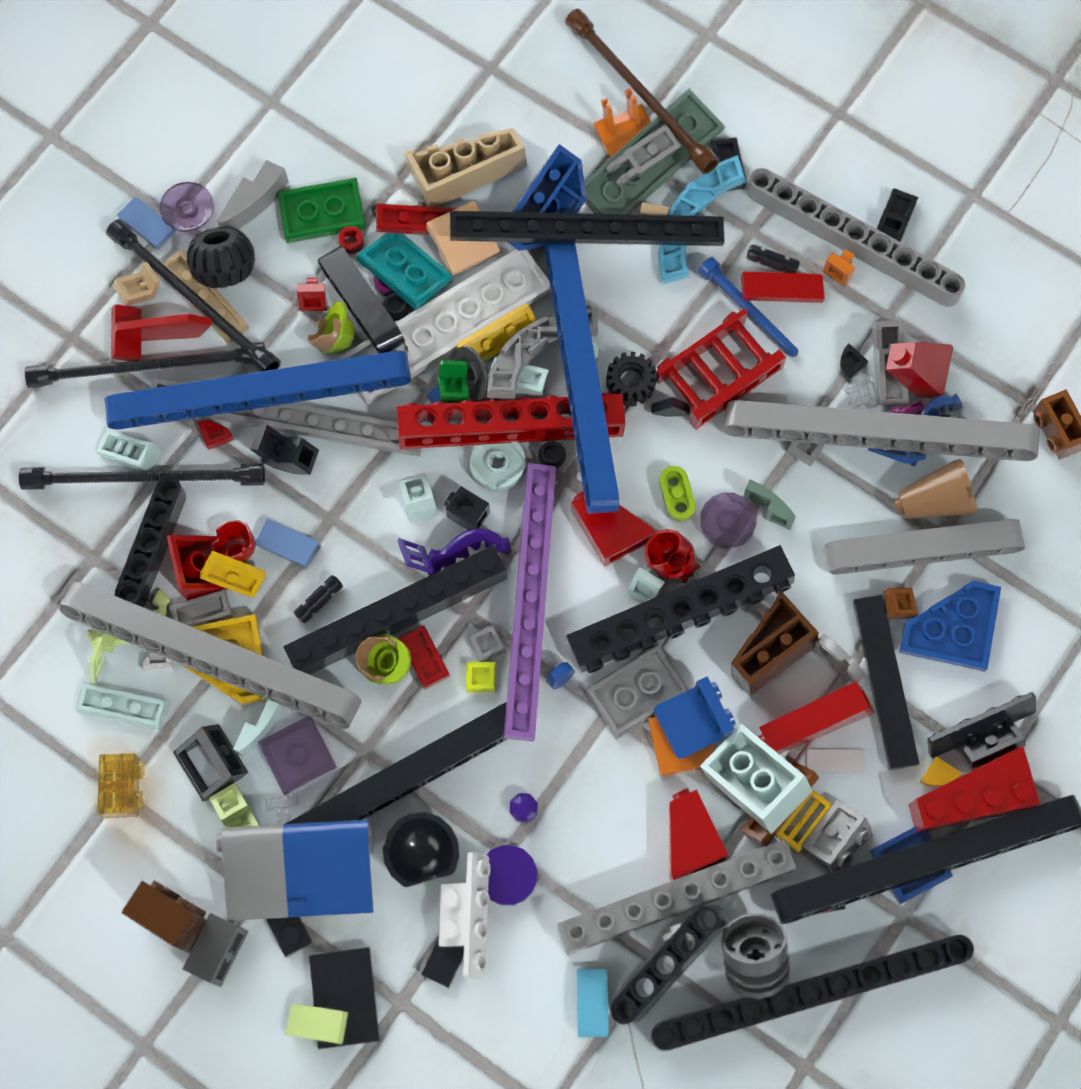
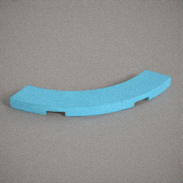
(692, 203)

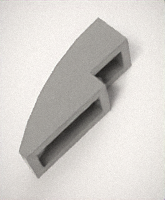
(253, 196)
(888, 387)

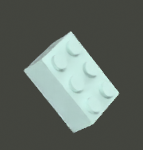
(756, 778)

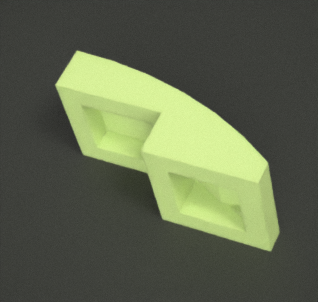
(233, 808)
(316, 1023)

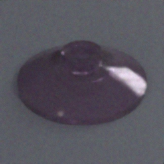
(183, 197)

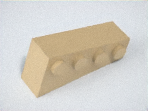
(465, 165)

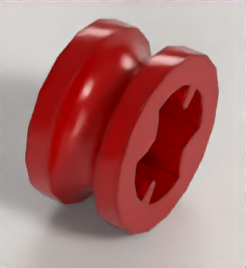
(351, 231)

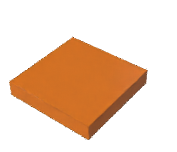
(666, 759)

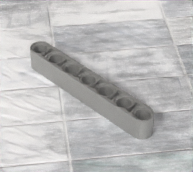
(924, 546)

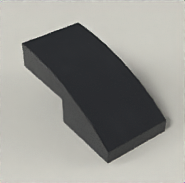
(897, 214)

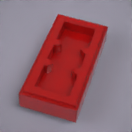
(425, 657)

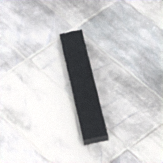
(885, 683)

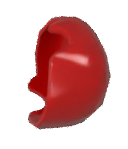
(235, 540)

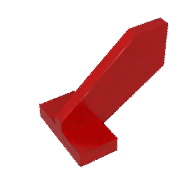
(130, 330)

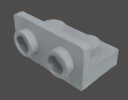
(838, 836)

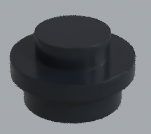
(396, 306)
(552, 454)

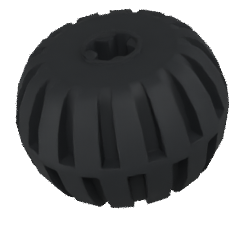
(220, 257)

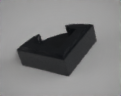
(851, 362)
(670, 408)

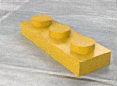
(493, 337)

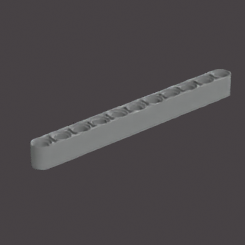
(882, 430)
(210, 655)

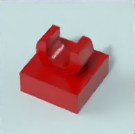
(312, 296)

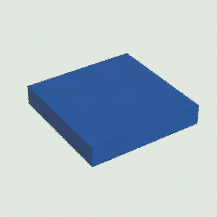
(901, 842)

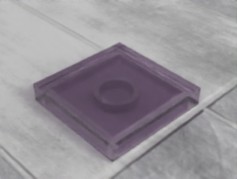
(297, 755)

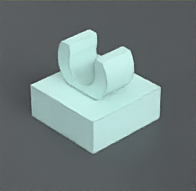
(645, 585)

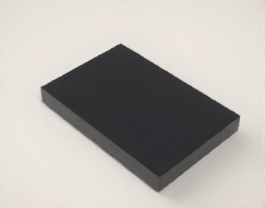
(347, 984)

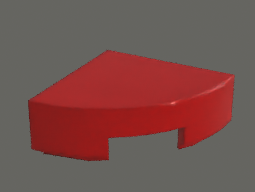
(215, 434)

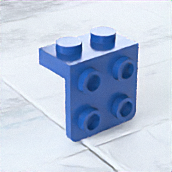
(695, 719)

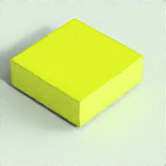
(481, 677)

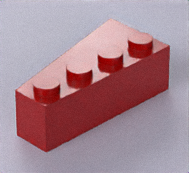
(984, 793)

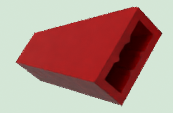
(817, 718)

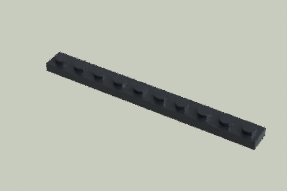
(586, 228)

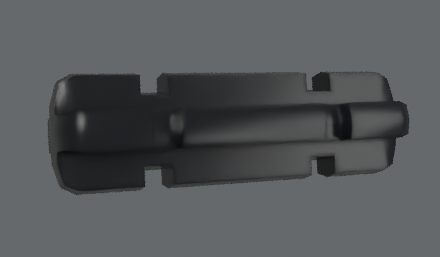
(772, 259)
(318, 599)

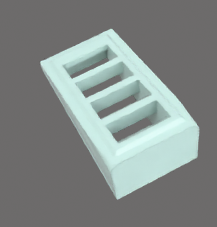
(144, 458)

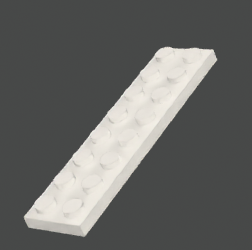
(462, 311)

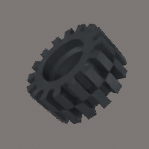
(637, 364)

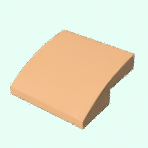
(459, 254)

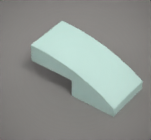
(251, 734)

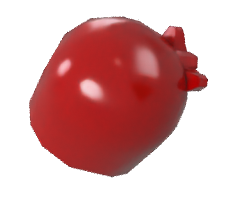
(671, 555)

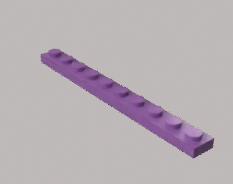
(530, 603)

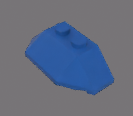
(555, 189)

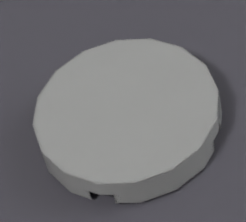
(839, 658)

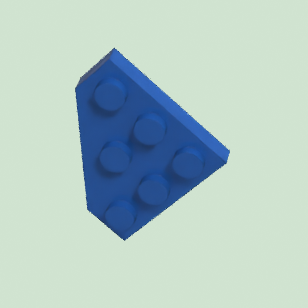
(956, 628)

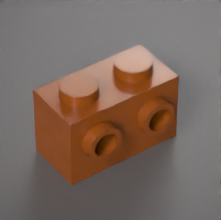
(1060, 423)

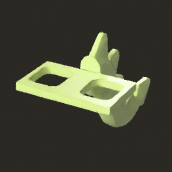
(106, 643)

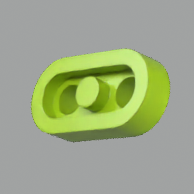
(678, 494)

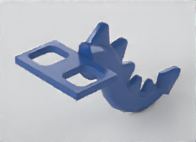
(931, 409)

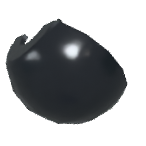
(420, 849)

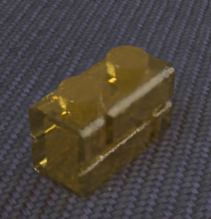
(119, 785)

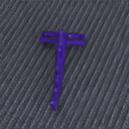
(454, 549)

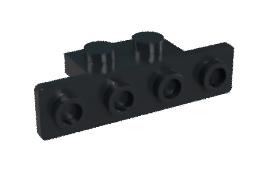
(987, 734)

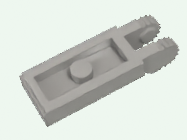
(645, 154)

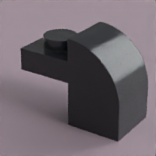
(284, 453)

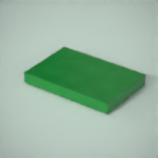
(320, 210)

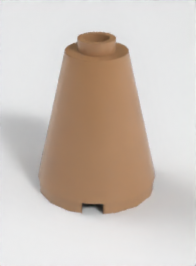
(938, 494)

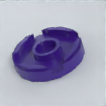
(511, 875)

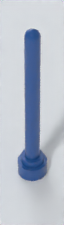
(711, 270)

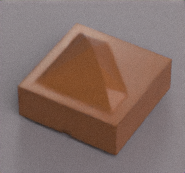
(900, 603)

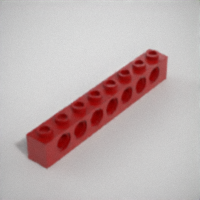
(497, 429)

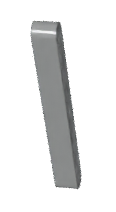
(863, 247)

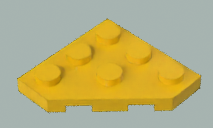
(244, 633)

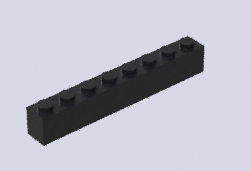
(397, 611)

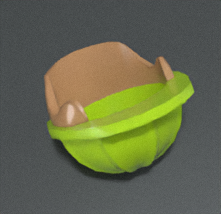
(334, 331)
(383, 659)

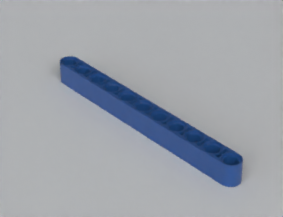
(582, 379)
(257, 390)

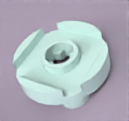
(495, 478)

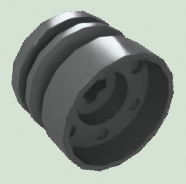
(755, 955)

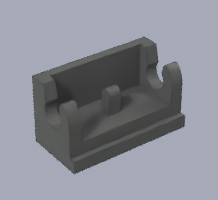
(215, 950)

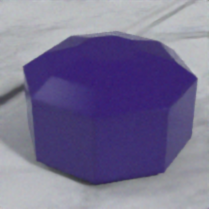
(523, 807)

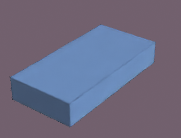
(146, 223)
(286, 543)

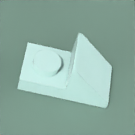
(418, 498)

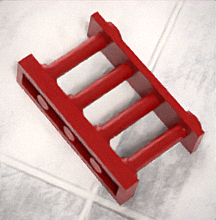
(745, 380)

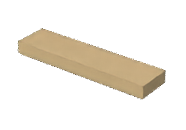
(178, 265)

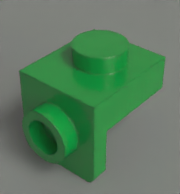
(452, 381)

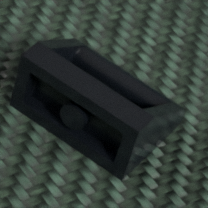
(220, 754)

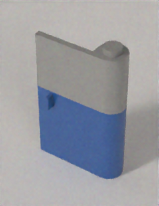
(297, 869)

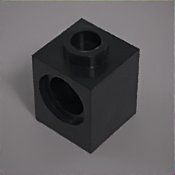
(470, 520)

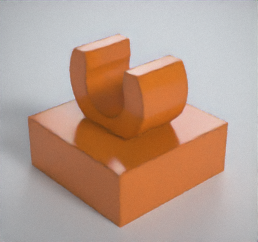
(840, 267)

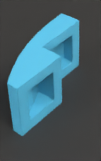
(592, 1003)

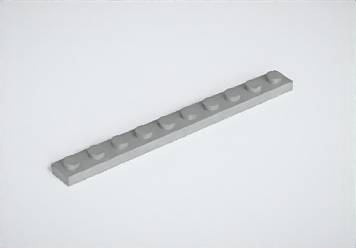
(318, 424)

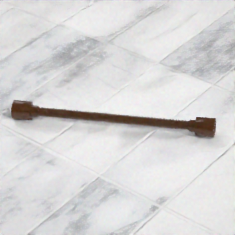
(702, 157)

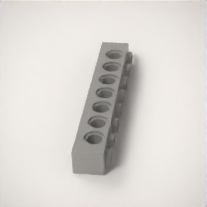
(675, 897)

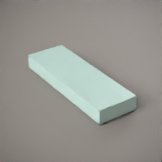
(122, 706)

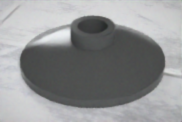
(476, 373)

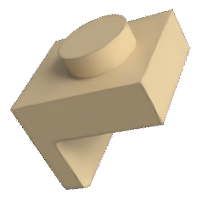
(138, 286)

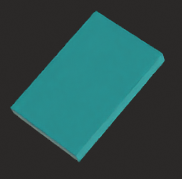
(405, 268)

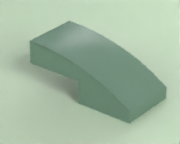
(777, 510)

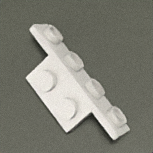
(465, 915)

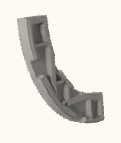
(520, 351)

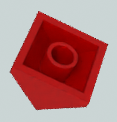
(188, 558)

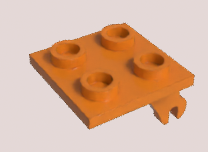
(621, 128)

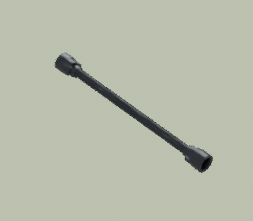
(122, 235)
(40, 376)
(37, 478)

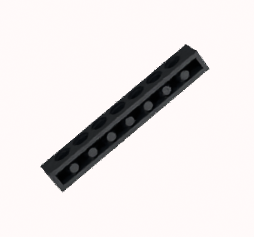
(771, 562)

